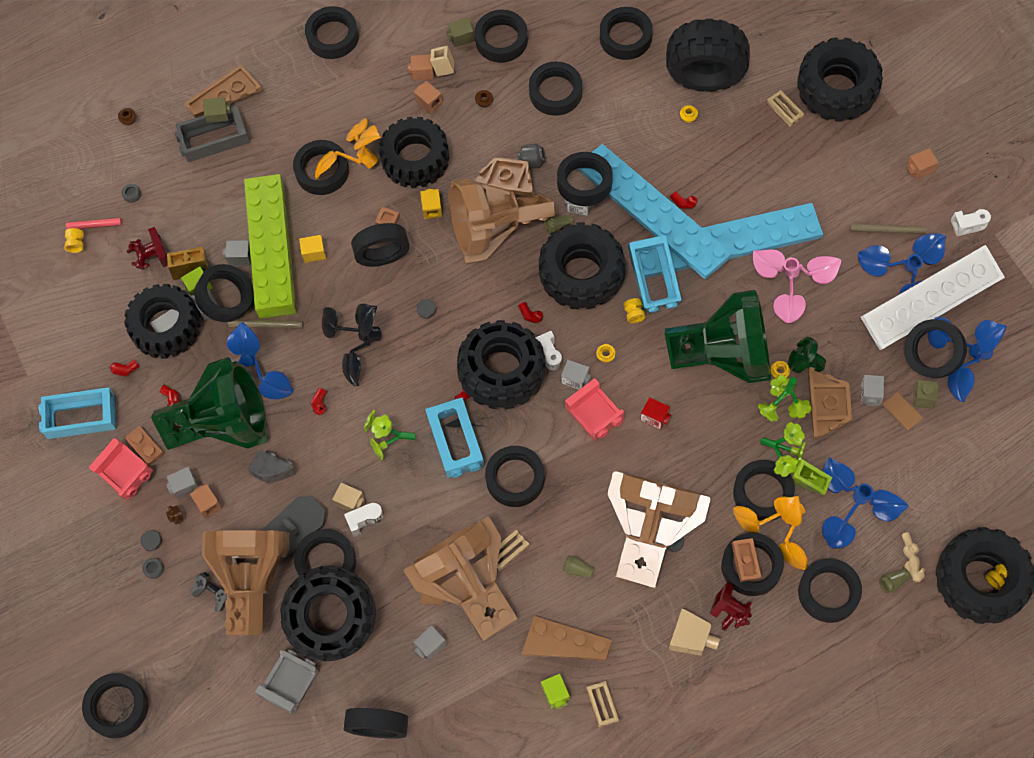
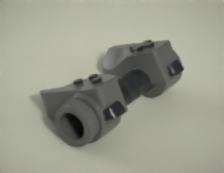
(203, 582)

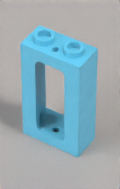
(661, 245)
(89, 398)
(471, 463)

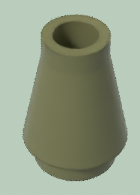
(556, 222)
(577, 567)
(892, 581)

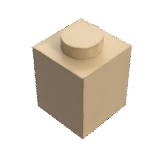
(442, 61)
(348, 498)

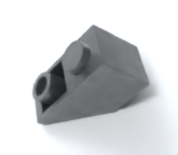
(270, 468)

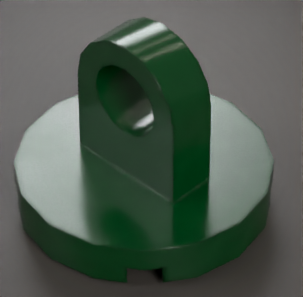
(806, 356)

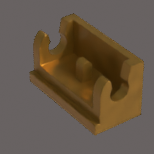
(185, 261)

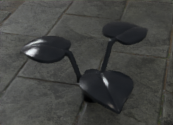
(364, 318)

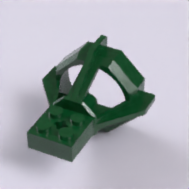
(716, 342)
(226, 412)

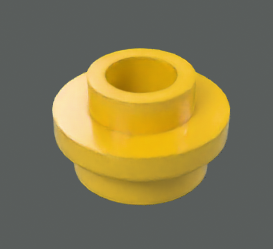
(688, 118)
(605, 348)
(780, 365)

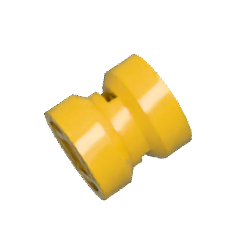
(74, 237)
(634, 310)
(996, 577)

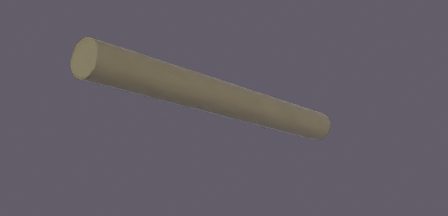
(888, 228)
(268, 324)

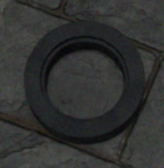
(625, 14)
(325, 15)
(501, 17)
(553, 69)
(584, 160)
(325, 186)
(376, 234)
(237, 277)
(916, 334)
(514, 453)
(755, 468)
(319, 537)
(830, 566)
(754, 588)
(94, 692)
(375, 723)

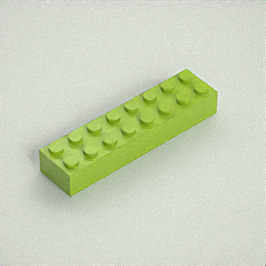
(269, 246)

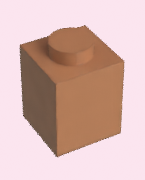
(421, 67)
(428, 97)
(922, 164)
(205, 500)

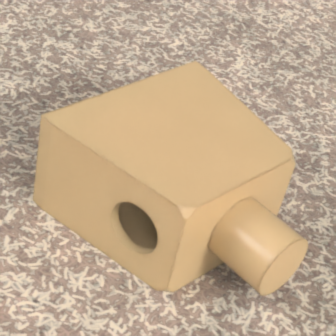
(692, 635)

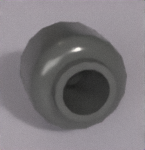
(533, 154)

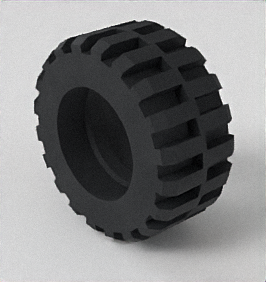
(414, 132)
(154, 301)

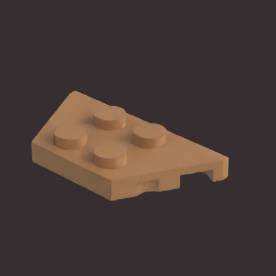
(509, 175)
(829, 403)

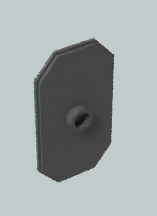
(298, 520)

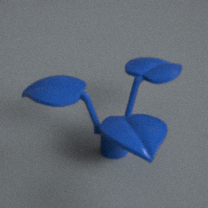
(927, 249)
(988, 336)
(245, 343)
(886, 504)

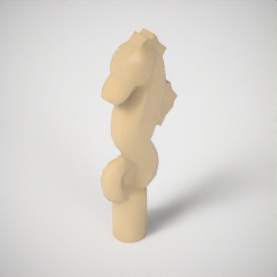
(913, 564)

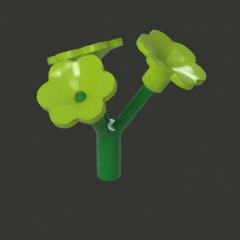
(781, 387)
(382, 427)
(793, 435)

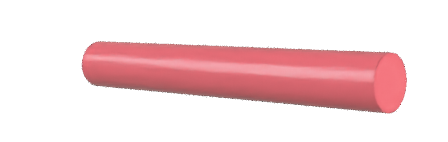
(94, 223)

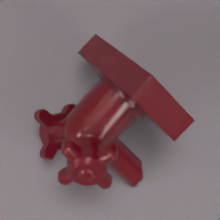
(149, 250)
(735, 610)

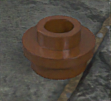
(484, 102)
(130, 119)
(174, 514)

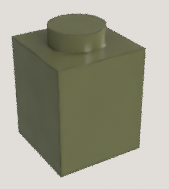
(460, 32)
(216, 109)
(925, 394)

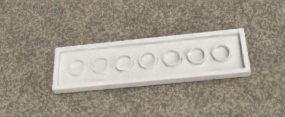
(932, 297)

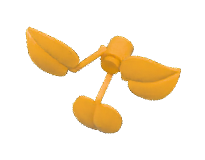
(364, 154)
(791, 513)

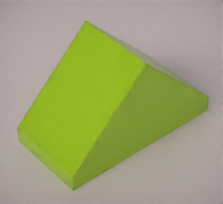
(811, 478)

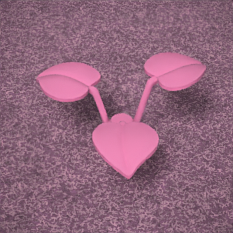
(769, 262)

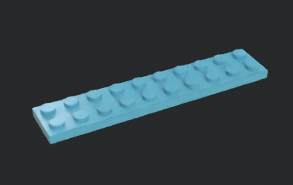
(660, 216)
(750, 234)

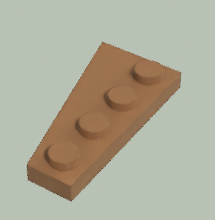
(233, 86)
(558, 640)

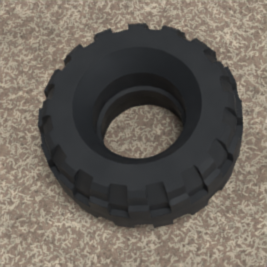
(708, 55)
(845, 59)
(575, 243)
(496, 388)
(993, 548)
(359, 619)

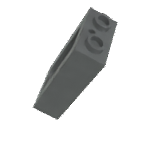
(199, 126)

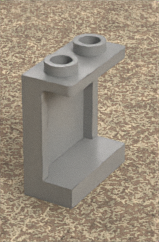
(288, 681)

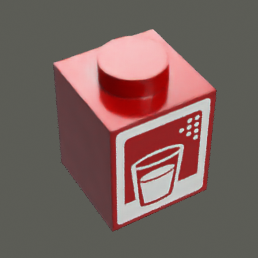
(655, 413)

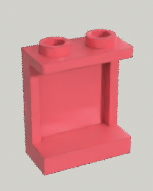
(594, 410)
(121, 468)

